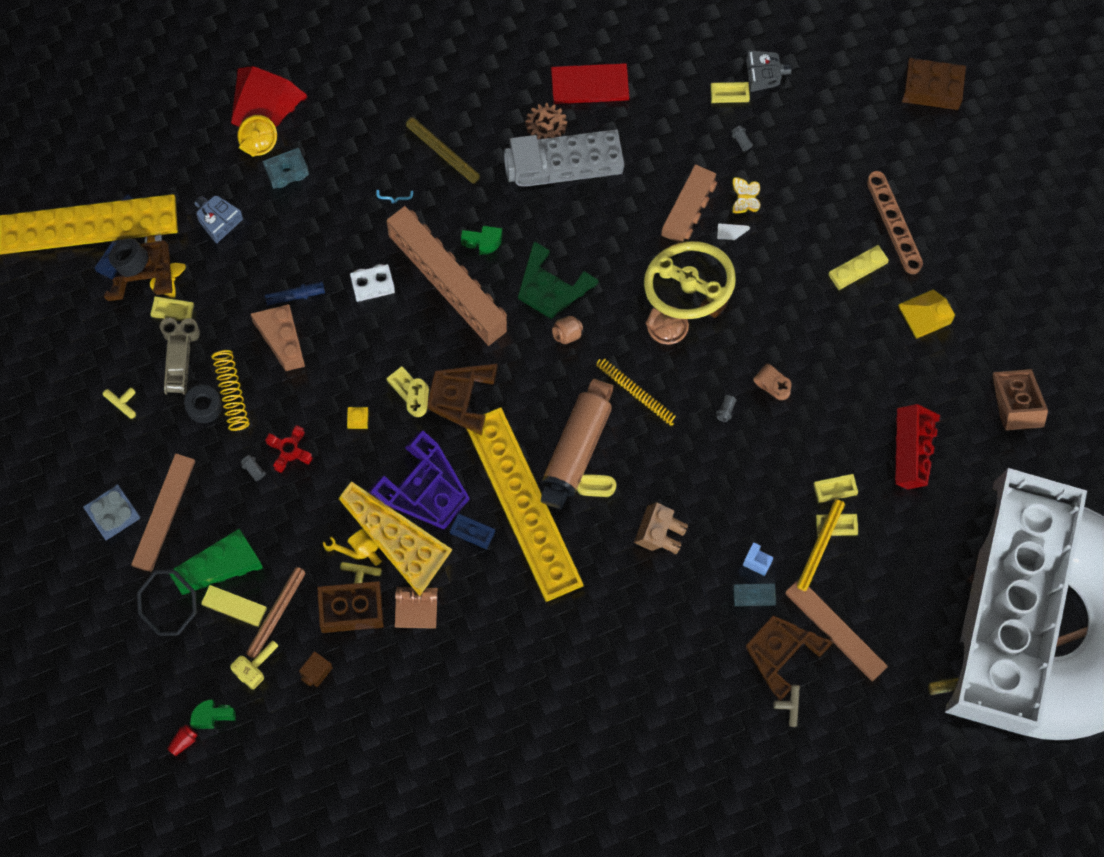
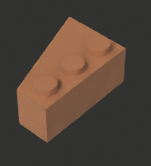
(280, 334)

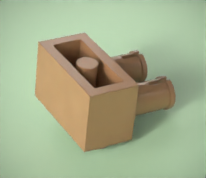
(655, 526)

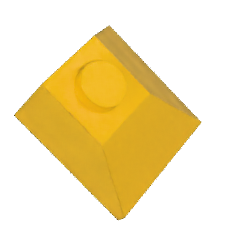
(927, 313)

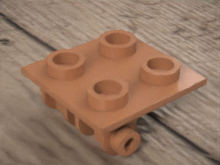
(415, 610)

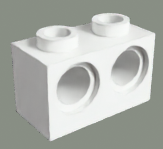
(373, 287)

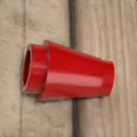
(182, 740)

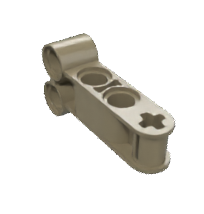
(178, 353)

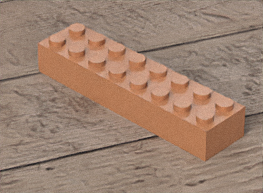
(447, 275)

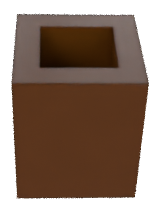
(315, 670)

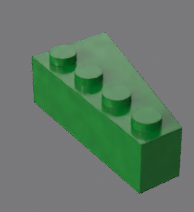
(217, 563)

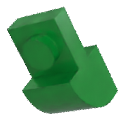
(487, 241)
(206, 714)

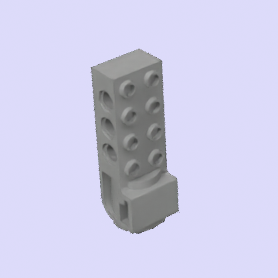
(563, 158)

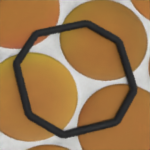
(169, 633)

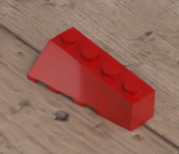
(914, 445)

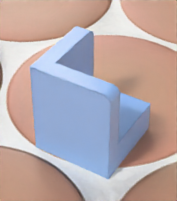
(757, 560)

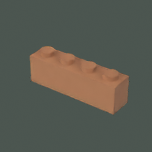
(689, 204)

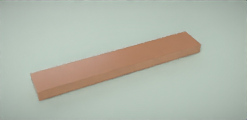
(163, 513)
(837, 631)

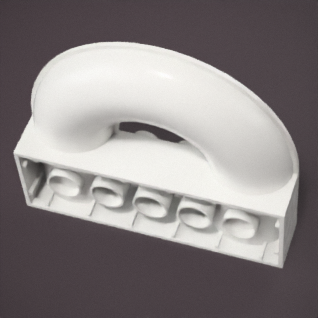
(1015, 612)

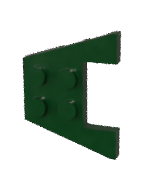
(547, 292)

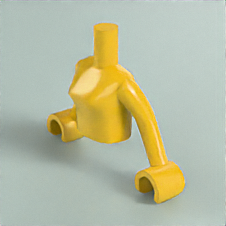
(362, 545)

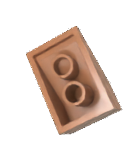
(1019, 400)

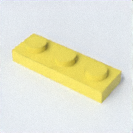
(858, 267)

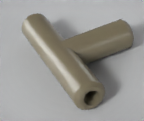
(792, 705)

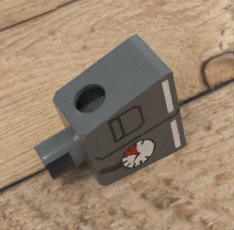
(765, 70)

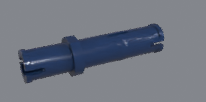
(295, 293)

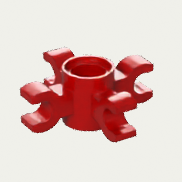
(284, 457)

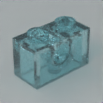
(275, 166)

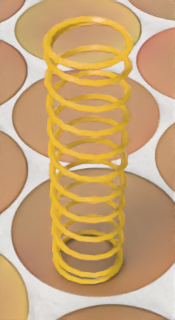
(234, 389)

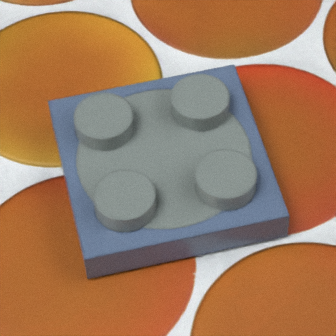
(111, 512)

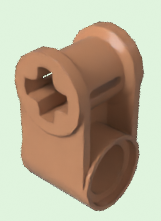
(772, 380)

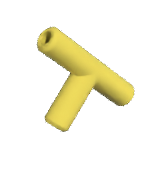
(121, 402)
(360, 571)

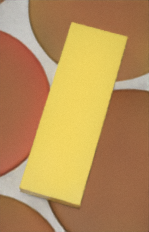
(234, 606)

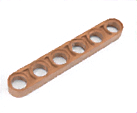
(897, 221)

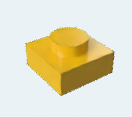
(357, 418)

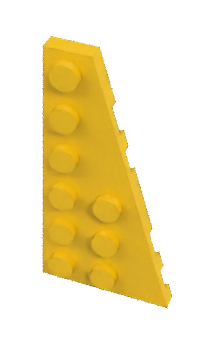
(405, 544)

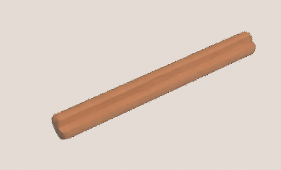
(275, 613)

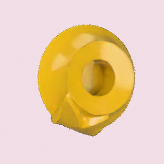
(257, 135)

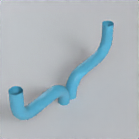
(392, 200)

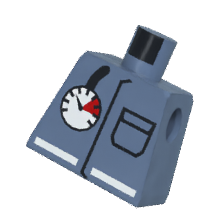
(217, 216)

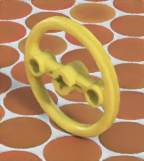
(689, 280)

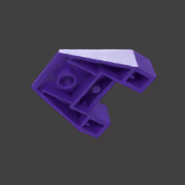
(429, 490)

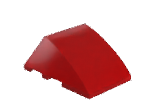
(264, 95)

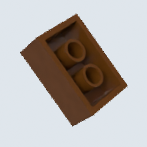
(933, 83)
(350, 607)

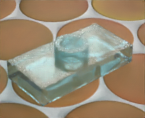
(754, 594)

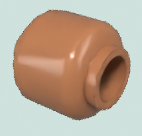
(567, 330)

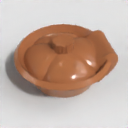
(666, 328)

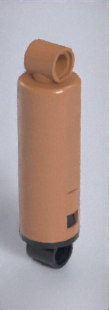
(576, 444)

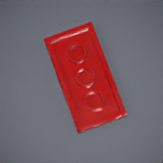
(590, 83)

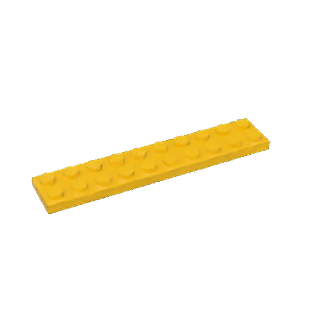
(88, 224)
(523, 507)

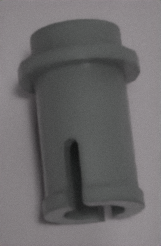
(741, 137)
(726, 408)
(252, 467)

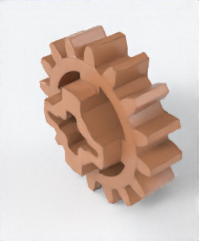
(546, 116)

